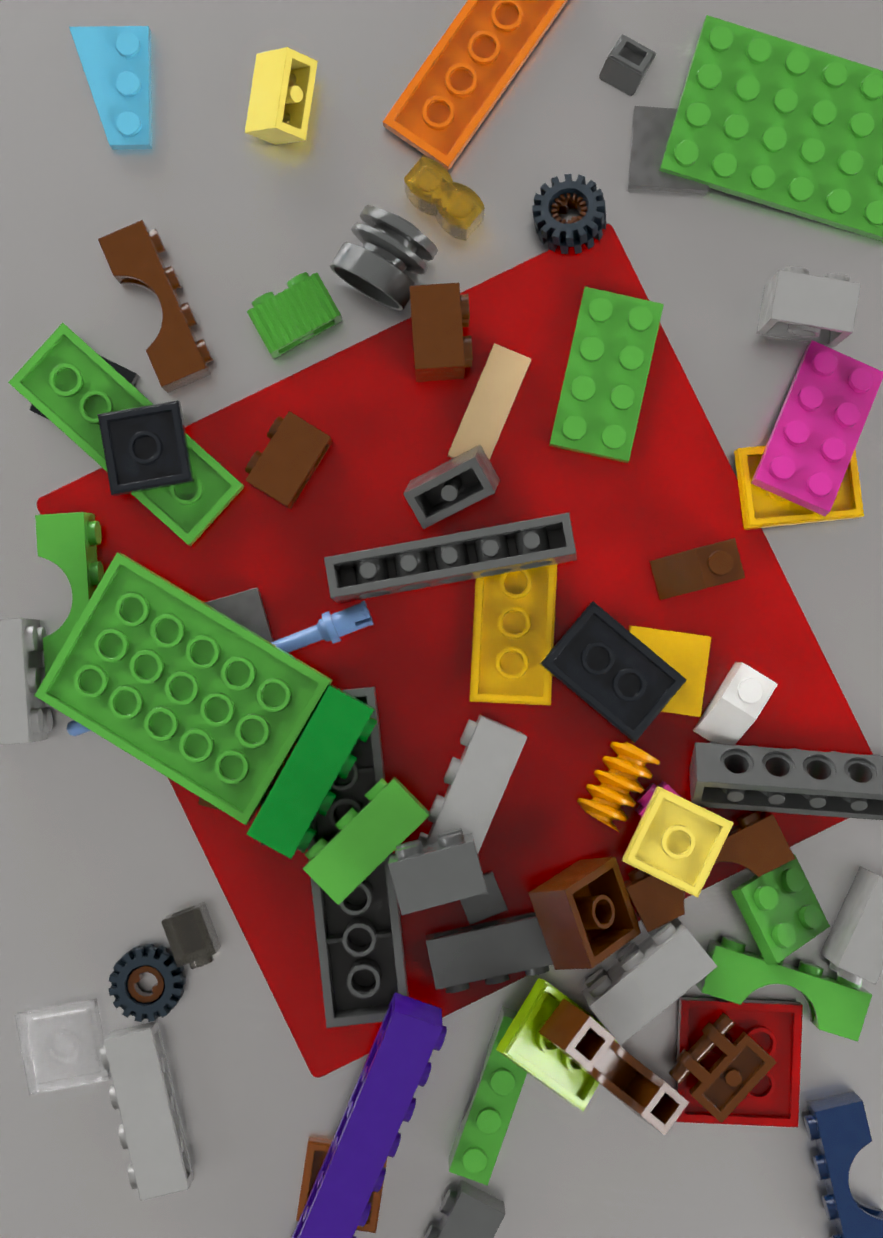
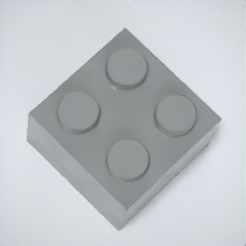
(808, 306)

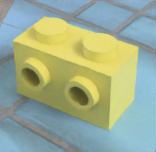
(281, 96)

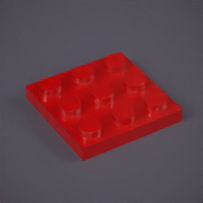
(772, 1026)

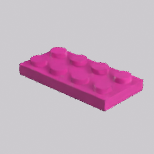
(818, 428)

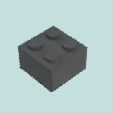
(436, 871)

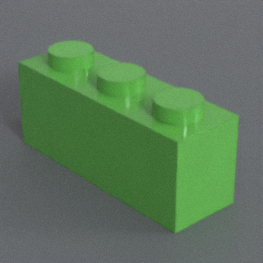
(364, 839)

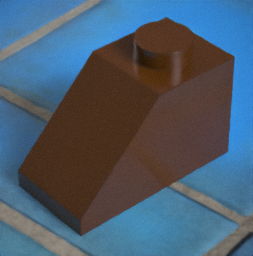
(697, 569)

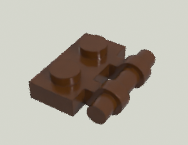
(730, 1076)

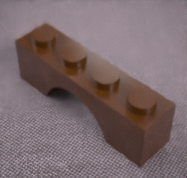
(136, 260)
(752, 843)
(613, 1067)

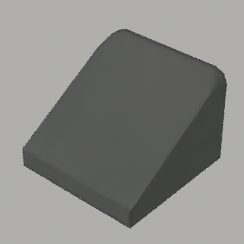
(627, 65)

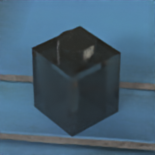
(191, 936)

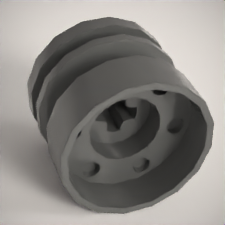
(387, 251)

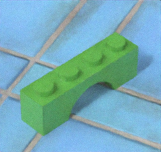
(70, 544)
(833, 1003)
(489, 1112)

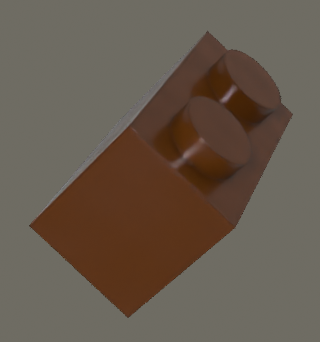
(288, 459)

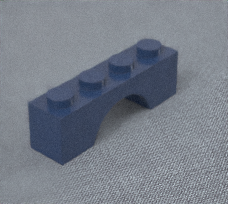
(840, 1133)

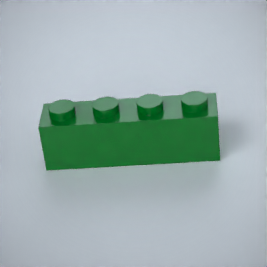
(311, 772)

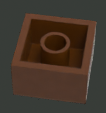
(437, 331)
(585, 913)

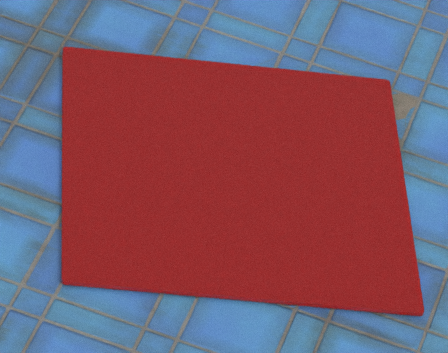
(419, 650)

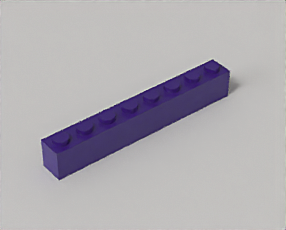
(373, 1119)

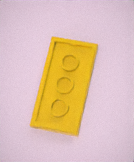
(513, 636)

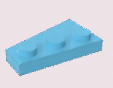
(120, 81)

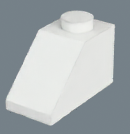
(735, 705)

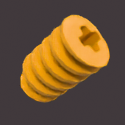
(617, 783)

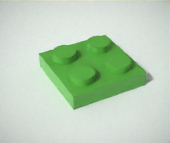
(780, 911)

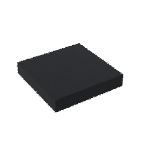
(145, 448)

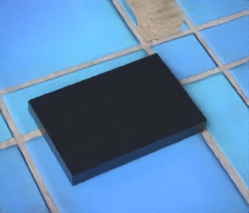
(613, 671)

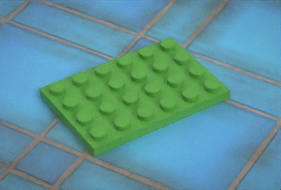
(782, 127)
(183, 688)

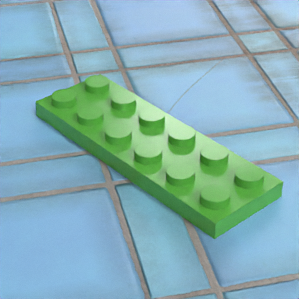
(75, 385)

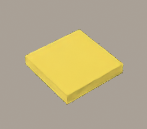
(677, 841)

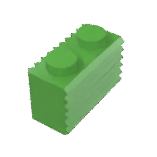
(294, 314)

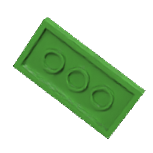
(606, 374)

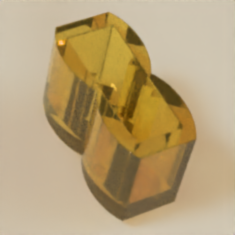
(435, 193)

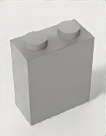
(857, 933)

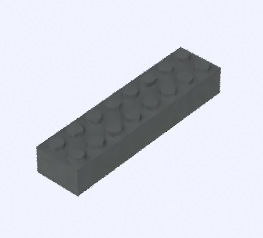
(363, 934)

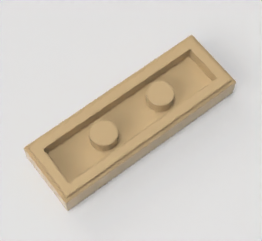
(491, 401)

